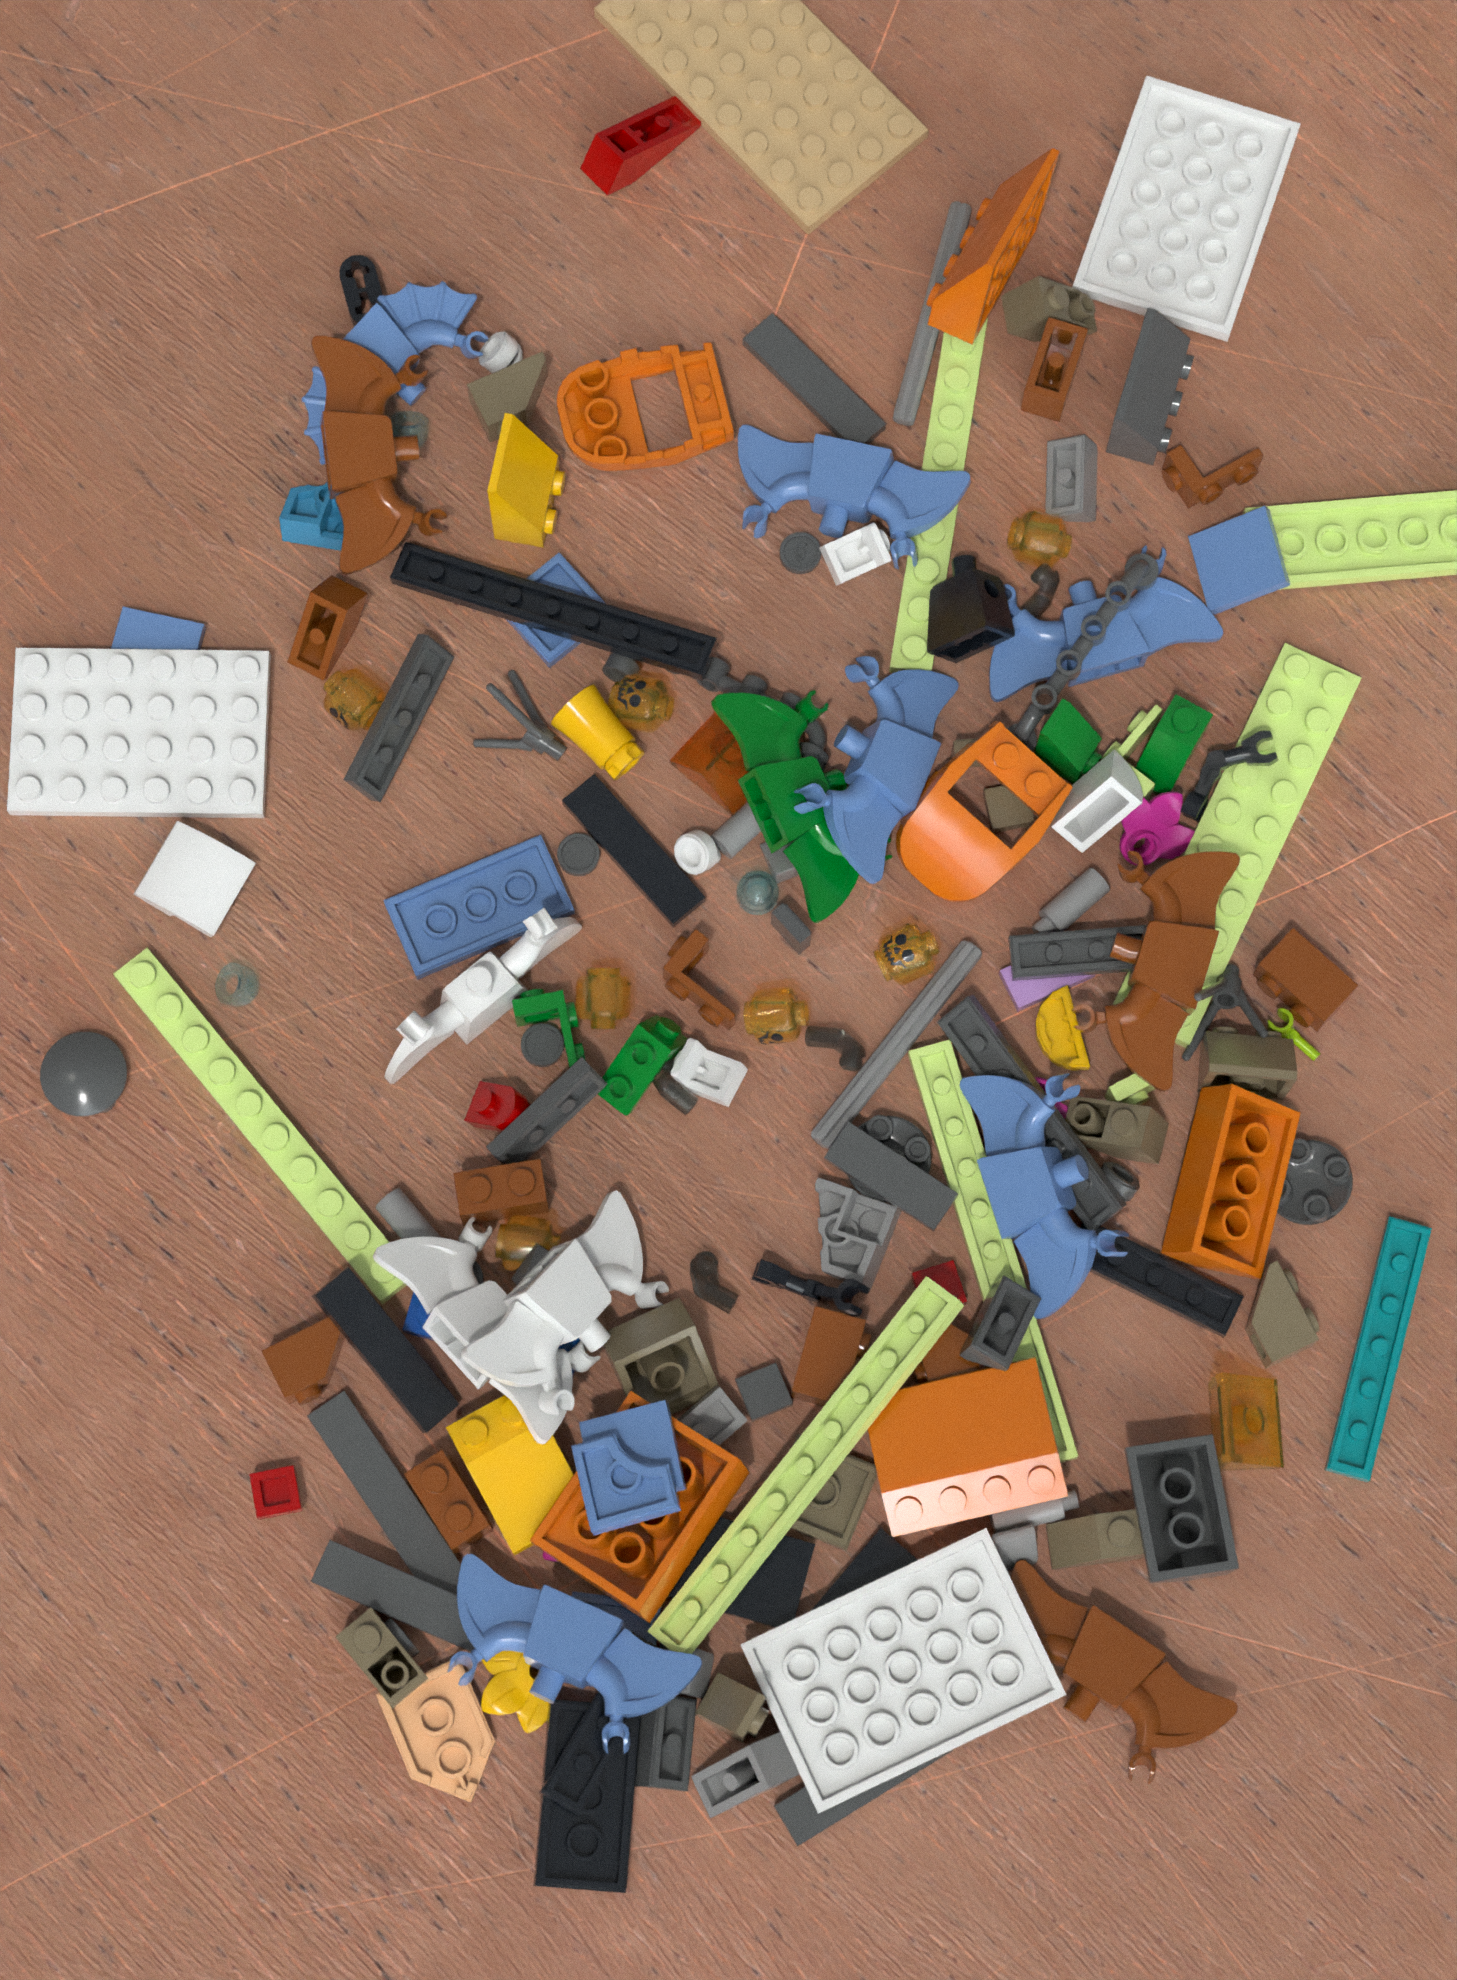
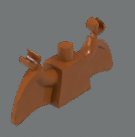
(363, 452)
(1166, 962)
(1120, 1672)

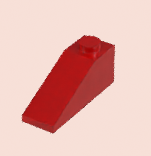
(637, 144)

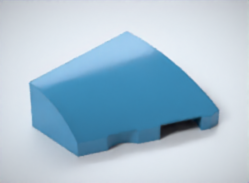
(311, 518)

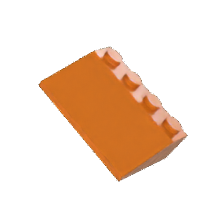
(991, 251)
(966, 1448)
(645, 1559)

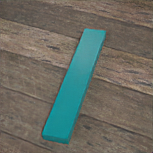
(1378, 1349)

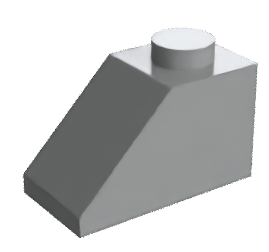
(745, 1774)

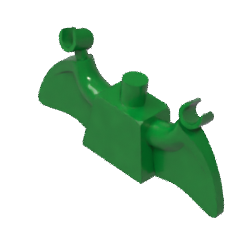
(771, 753)

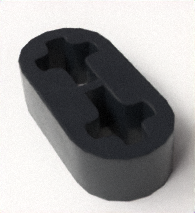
(354, 295)

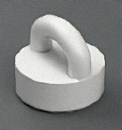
(500, 352)
(696, 852)

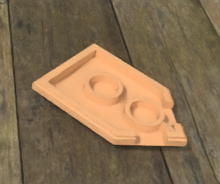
(442, 1733)

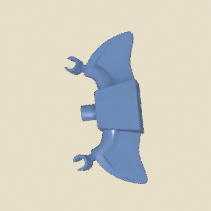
(844, 484)
(1151, 622)
(885, 765)
(1033, 1185)
(566, 1644)

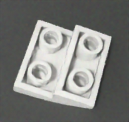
(194, 878)

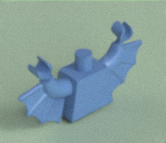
(402, 328)

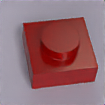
(945, 1276)
(276, 1492)

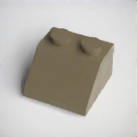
(1248, 1061)
(661, 1357)

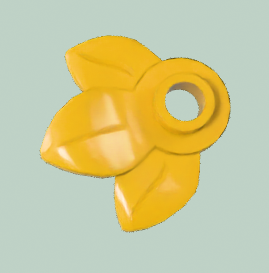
(510, 1690)

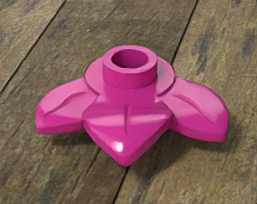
(1159, 826)

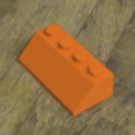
(1231, 1181)

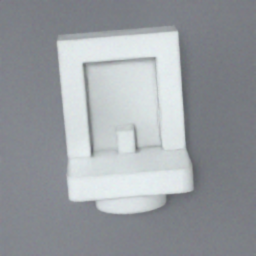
(856, 553)
(708, 1073)

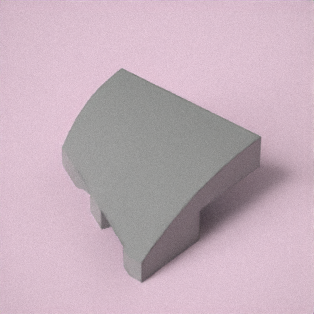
(853, 1232)

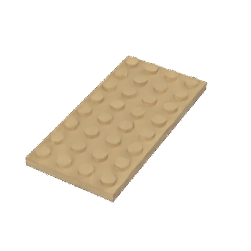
(772, 94)

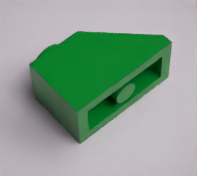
(1068, 743)
(1173, 743)

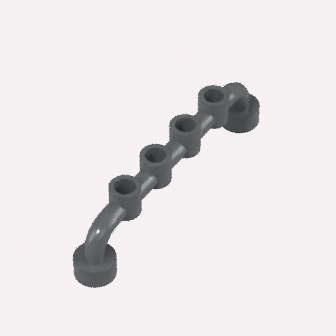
(1139, 574)
(717, 680)

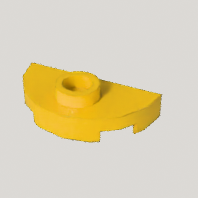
(1056, 1033)

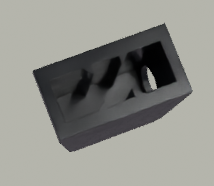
(967, 612)

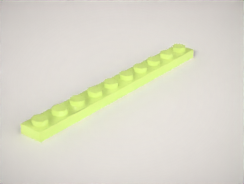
(943, 452)
(259, 1119)
(990, 1255)
(806, 1468)

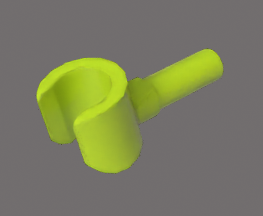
(1289, 1032)

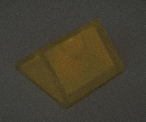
(1245, 1422)

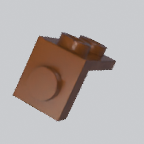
(1183, 476)
(683, 959)

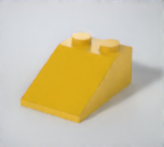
(523, 485)
(511, 1469)

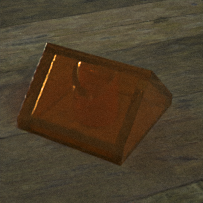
(714, 763)

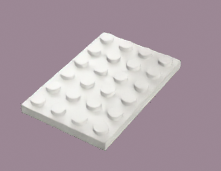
(1186, 207)
(139, 733)
(902, 1670)

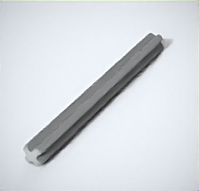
(926, 335)
(896, 1043)

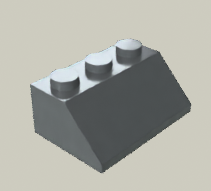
(1150, 391)
(1181, 1509)

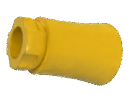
(598, 732)

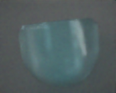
(421, 428)
(757, 892)
(247, 986)

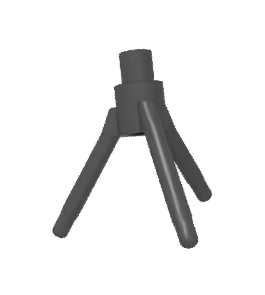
(537, 735)
(1226, 995)

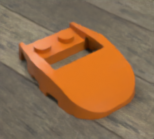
(603, 418)
(953, 849)

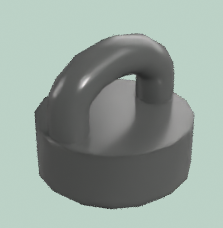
(1121, 1179)

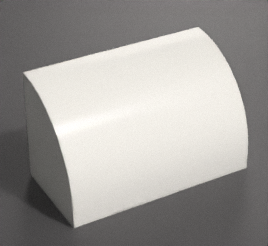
(1098, 802)

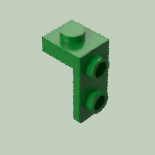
(537, 1007)
(640, 1062)

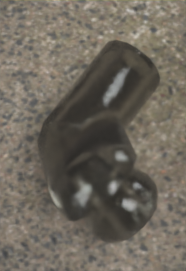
(1044, 595)
(840, 1041)
(673, 1091)
(706, 1282)

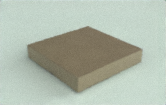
(838, 1504)

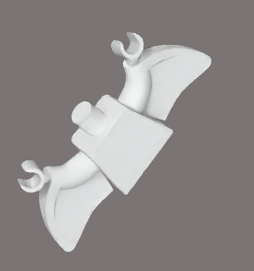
(480, 993)
(562, 1303)
(464, 1311)

